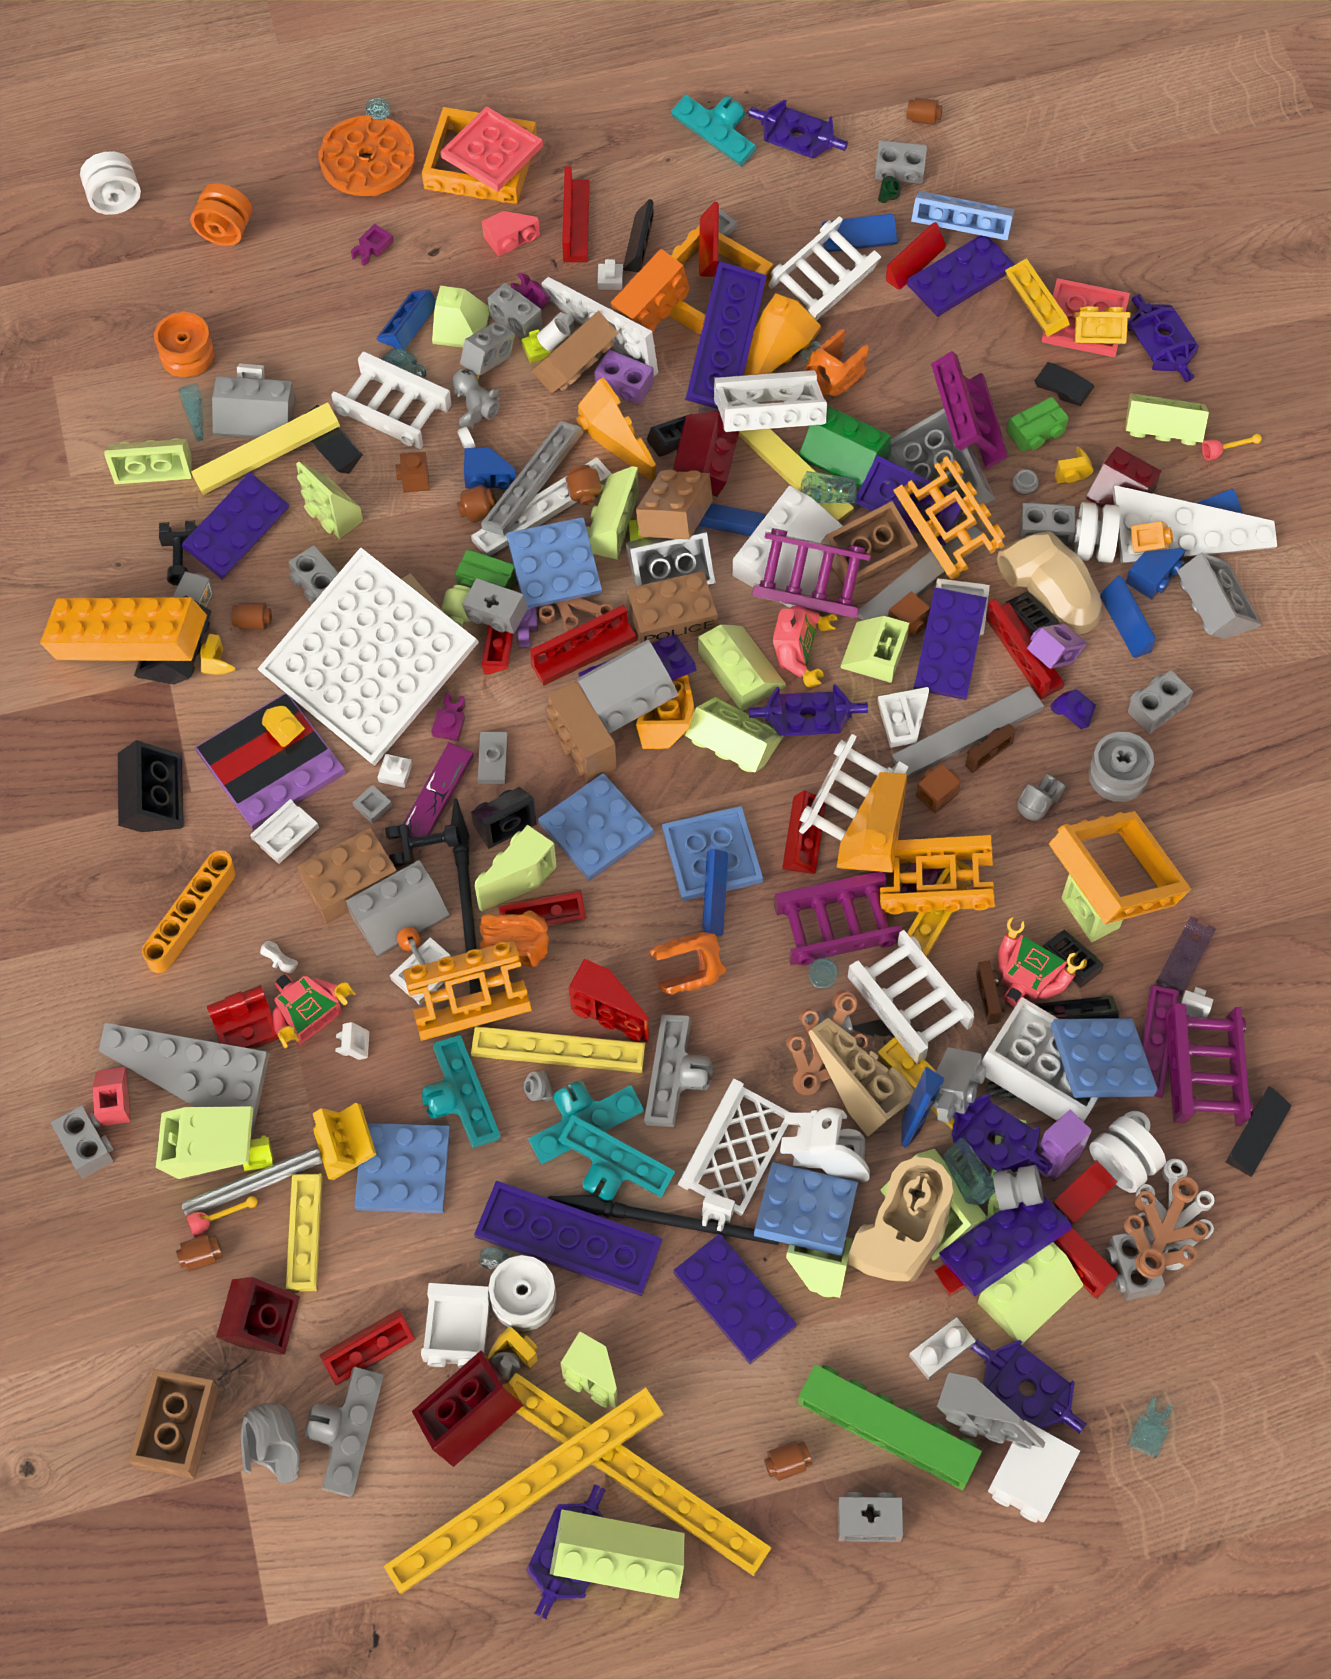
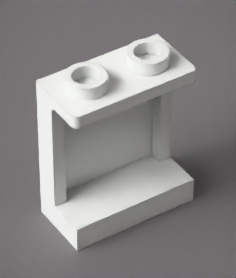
(455, 1323)
(1033, 1476)

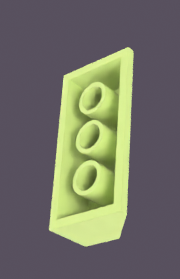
(618, 1554)

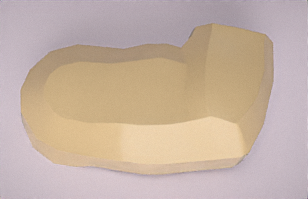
(1054, 578)
(907, 1223)

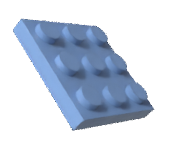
(554, 562)
(596, 826)
(693, 837)
(1103, 1058)
(406, 1170)
(806, 1209)

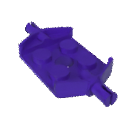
(781, 122)
(1167, 351)
(829, 710)
(987, 1119)
(1016, 1364)
(554, 1586)

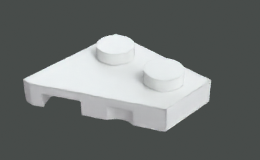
(903, 715)

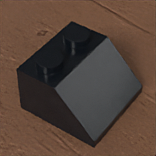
(504, 816)

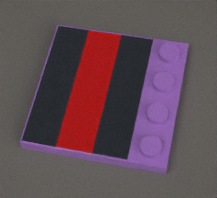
(261, 772)

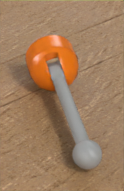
(410, 944)

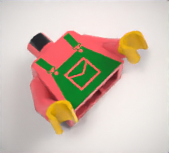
(795, 638)
(1031, 969)
(306, 1007)

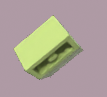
(328, 502)
(517, 869)
(203, 1139)

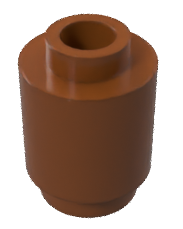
(924, 111)
(251, 615)
(199, 1252)
(788, 1460)

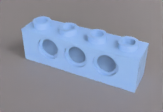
(963, 215)

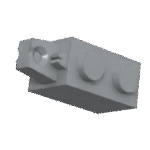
(961, 1075)

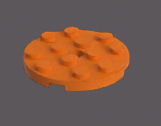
(384, 140)

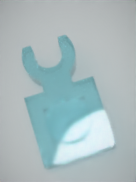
(405, 361)
(1149, 1432)

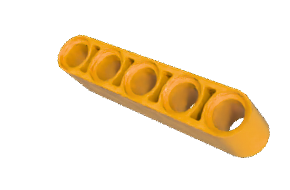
(189, 923)

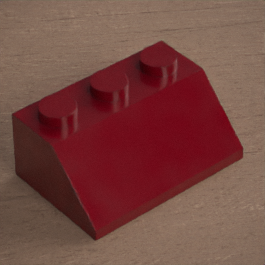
(706, 448)
(466, 1409)

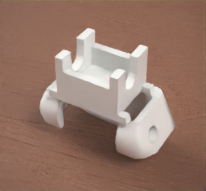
(825, 1145)

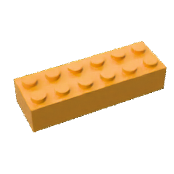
(124, 629)

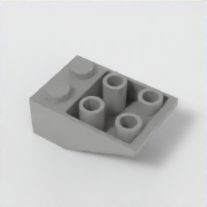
(980, 1412)

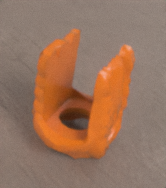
(841, 375)
(526, 930)
(709, 968)

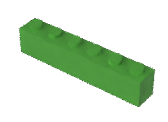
(889, 1427)

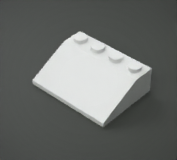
(803, 520)
(1029, 1063)

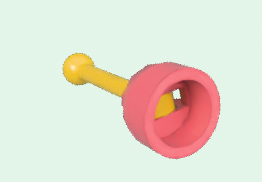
(1214, 448)
(200, 1221)

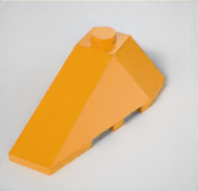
(780, 334)
(608, 427)
(669, 721)
(874, 831)

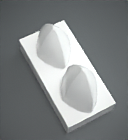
(942, 1348)

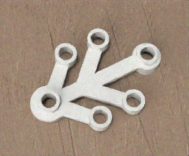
(1185, 1216)

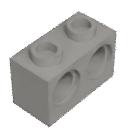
(901, 161)
(514, 311)
(487, 348)
(1048, 519)
(311, 581)
(1163, 704)
(79, 1143)
(1126, 1267)

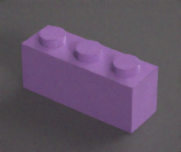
(1063, 1144)

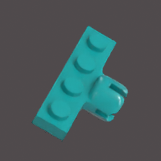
(717, 126)
(460, 1093)
(600, 1114)
(613, 1161)

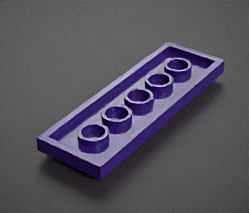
(725, 330)
(568, 1238)

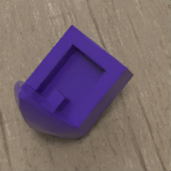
(1074, 707)

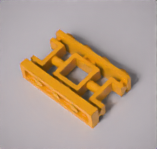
(933, 529)
(937, 854)
(473, 1008)

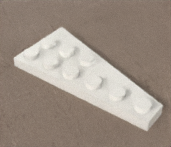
(632, 339)
(1193, 525)

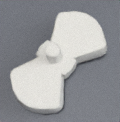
(272, 951)

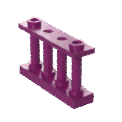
(969, 410)
(818, 599)
(839, 891)
(1183, 1077)

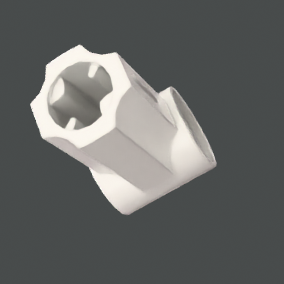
(556, 331)

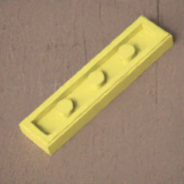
(304, 1232)

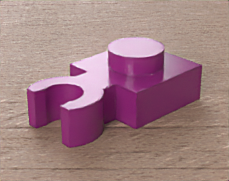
(374, 242)
(532, 291)
(449, 722)

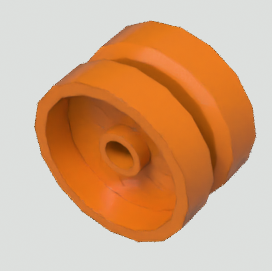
(221, 214)
(184, 344)

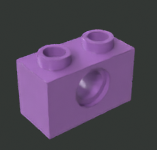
(1056, 645)

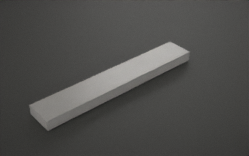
(532, 478)
(915, 579)
(968, 731)

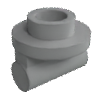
(538, 1087)
(506, 1363)

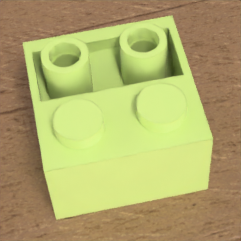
(876, 647)
(589, 1369)

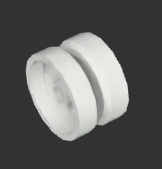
(110, 183)
(1101, 532)
(1128, 1153)
(527, 1310)

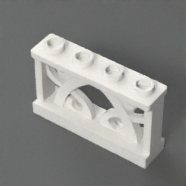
(739, 397)

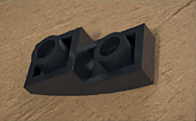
(1065, 383)

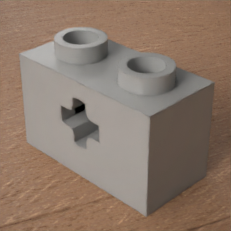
(494, 606)
(854, 1525)

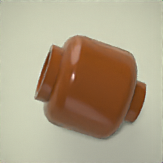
(583, 484)
(476, 502)

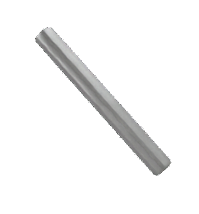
(253, 1182)

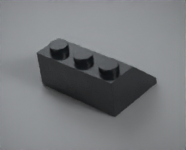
(172, 671)
(150, 788)

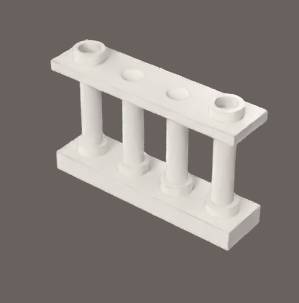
(831, 292)
(400, 380)
(842, 752)
(898, 1020)

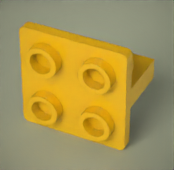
(1101, 327)
(343, 1139)

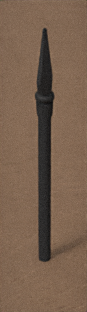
(462, 861)
(598, 1206)

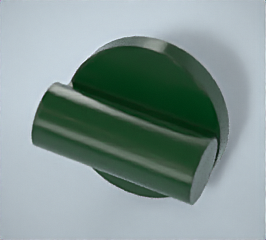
(889, 189)

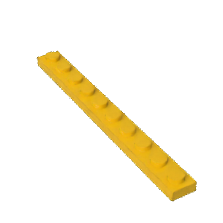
(646, 1481)
(523, 1491)

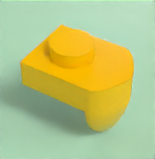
(1074, 469)
(211, 655)
(281, 724)
(522, 1347)

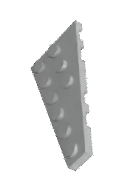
(189, 1067)

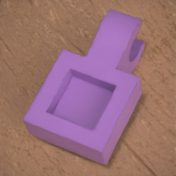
(527, 625)

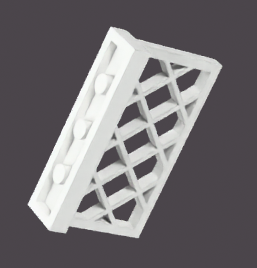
(717, 1129)

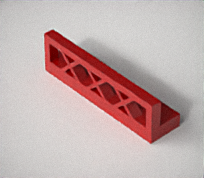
(575, 218)
(1016, 640)
(582, 645)

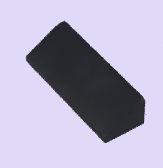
(639, 237)
(337, 449)
(1085, 1008)
(1259, 1132)

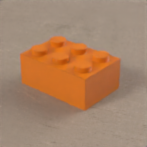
(653, 291)

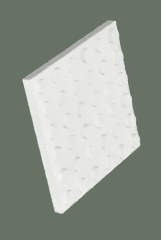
(368, 656)

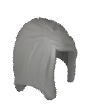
(271, 1440)

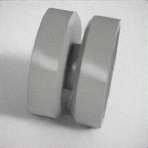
(1121, 766)

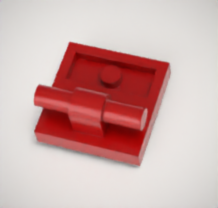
(243, 1019)

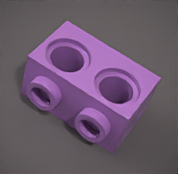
(622, 373)

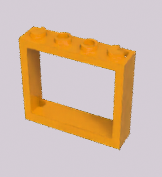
(464, 184)
(727, 247)
(1094, 883)

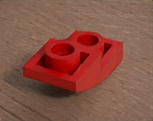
(1085, 1191)

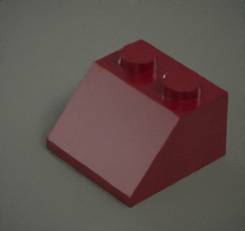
(1123, 471)
(258, 1316)

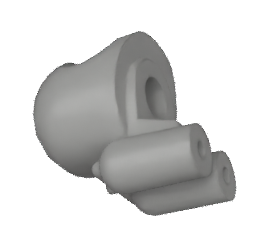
(1037, 800)

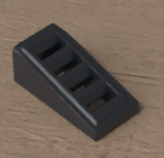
(660, 440)
(1037, 609)
(1094, 964)

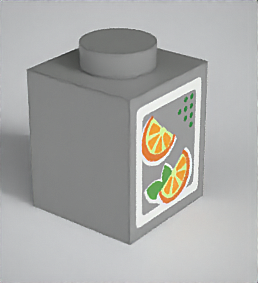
(195, 586)

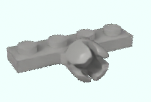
(674, 1071)
(346, 1430)

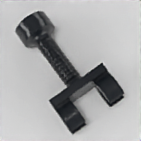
(175, 539)
(450, 835)

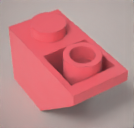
(509, 230)
(111, 1097)

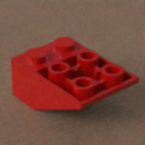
(602, 997)

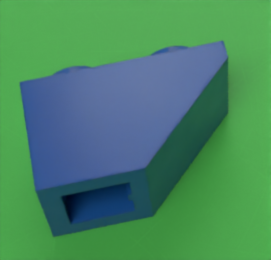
(487, 468)
(1153, 570)

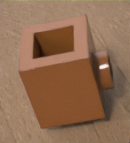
(413, 472)
(911, 610)
(938, 787)

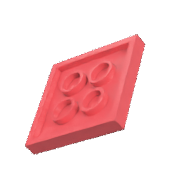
(492, 148)
(1070, 298)

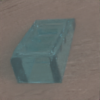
(192, 404)
(820, 480)
(982, 1186)

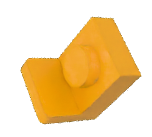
(1151, 537)

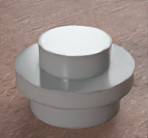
(1025, 482)

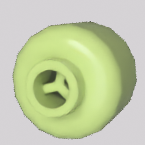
(453, 605)

